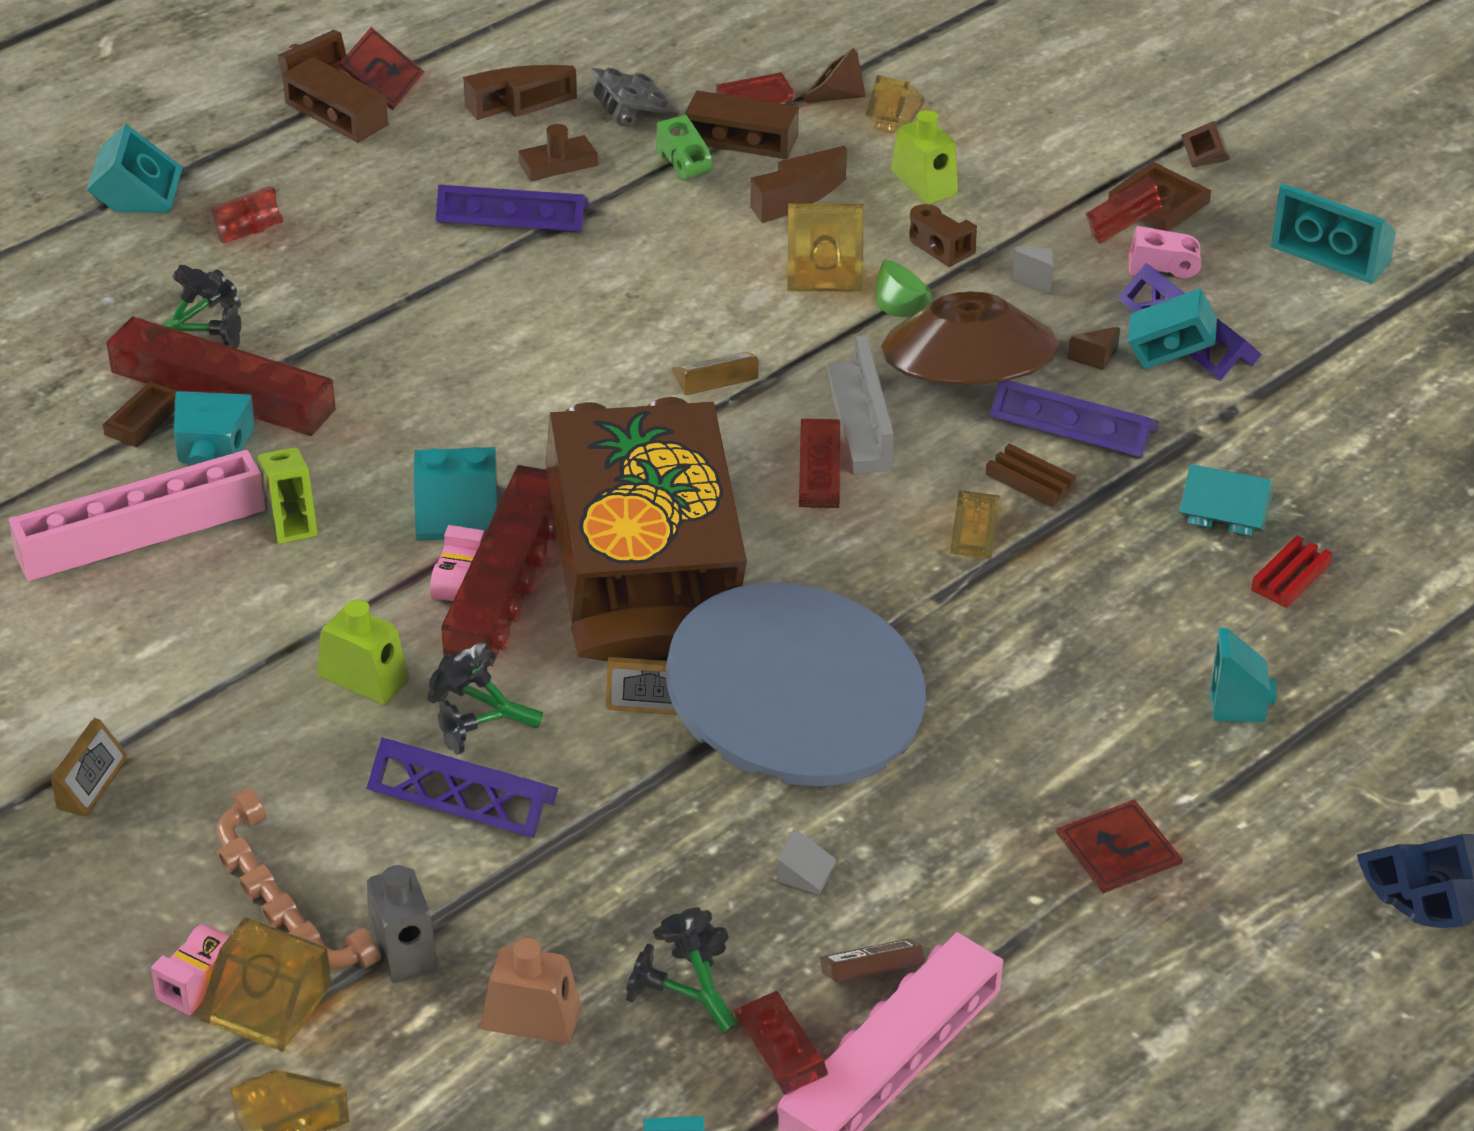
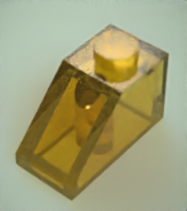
(893, 104)
(289, 1103)

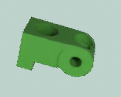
(685, 152)

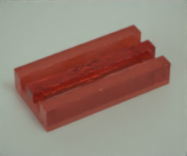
(1123, 210)

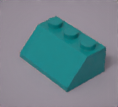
(1332, 234)

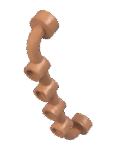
(260, 882)

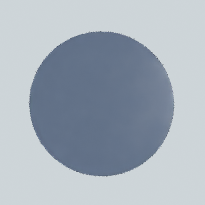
(795, 683)

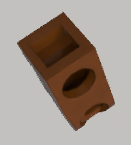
(941, 235)

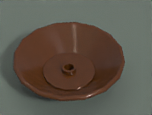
(969, 341)

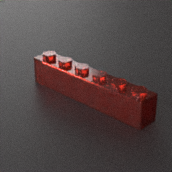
(194, 364)
(503, 566)

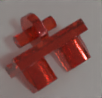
(246, 215)

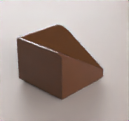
(1205, 145)
(1094, 347)

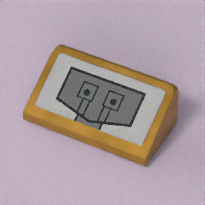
(717, 372)
(637, 686)
(87, 769)

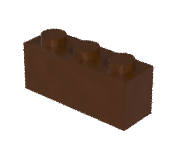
(335, 99)
(744, 124)

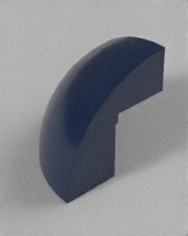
(1425, 880)

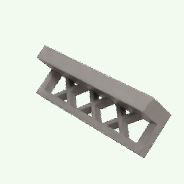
(862, 411)

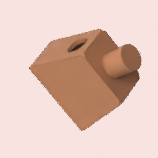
(531, 994)

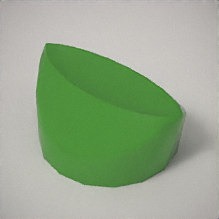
(900, 290)

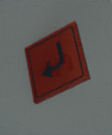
(381, 67)
(1119, 846)

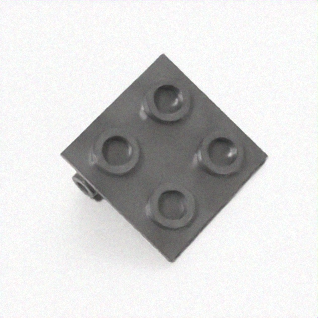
(628, 93)

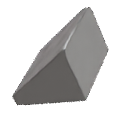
(1033, 268)
(804, 864)

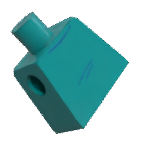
(211, 425)

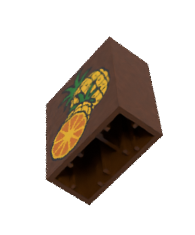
(642, 506)

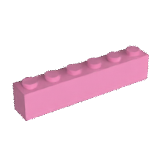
(137, 515)
(896, 1040)

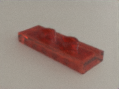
(819, 463)
(780, 1042)

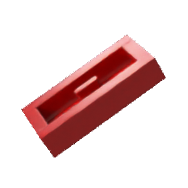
(1284, 568)

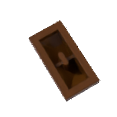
(839, 80)

